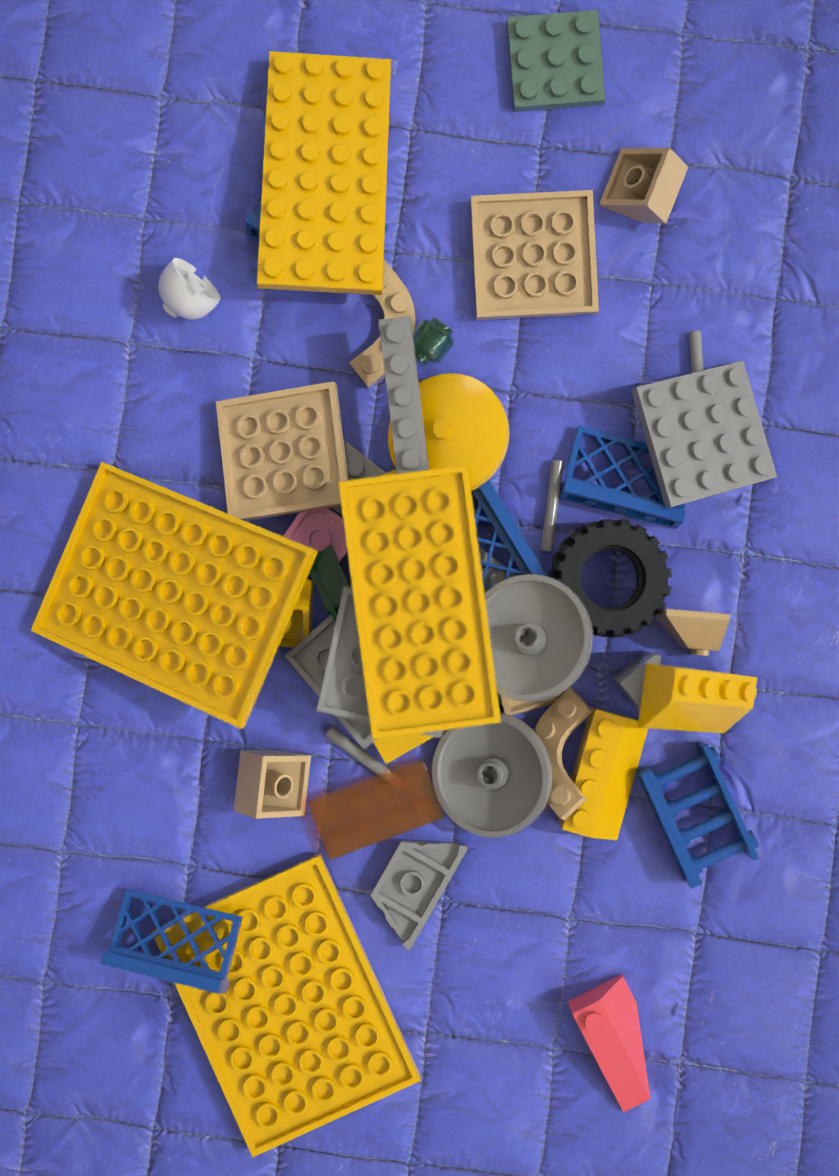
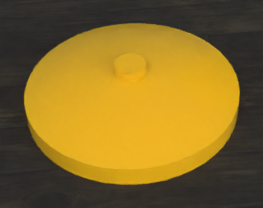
(462, 426)

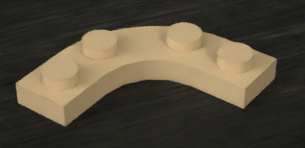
(394, 303)
(553, 731)

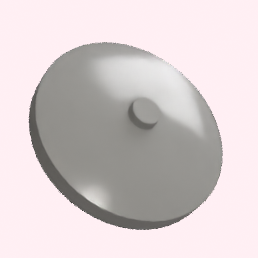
(536, 637)
(492, 776)

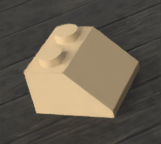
(644, 184)
(272, 784)

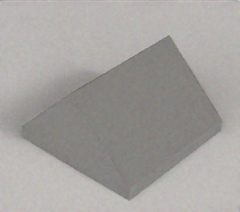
(632, 676)

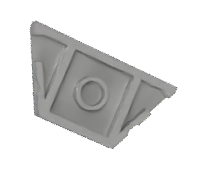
(415, 884)

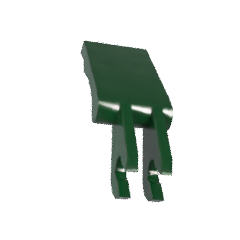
(329, 579)

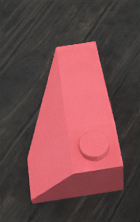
(613, 1033)

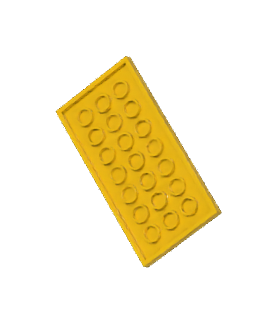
(324, 174)
(419, 602)

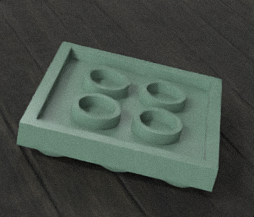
(555, 61)

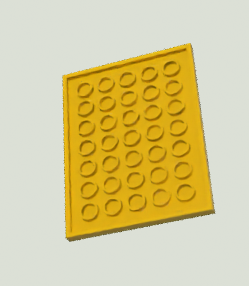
(174, 593)
(302, 1012)

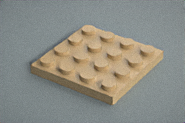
(534, 255)
(282, 451)

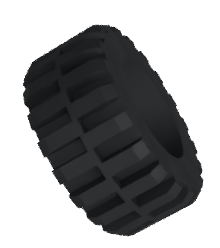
(649, 567)

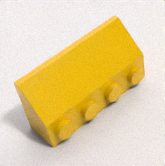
(694, 699)
(605, 773)

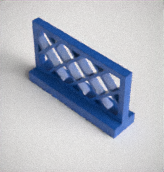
(611, 499)
(507, 532)
(165, 968)

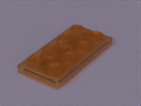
(376, 809)

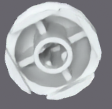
(185, 292)

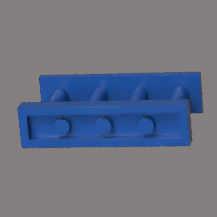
(678, 837)

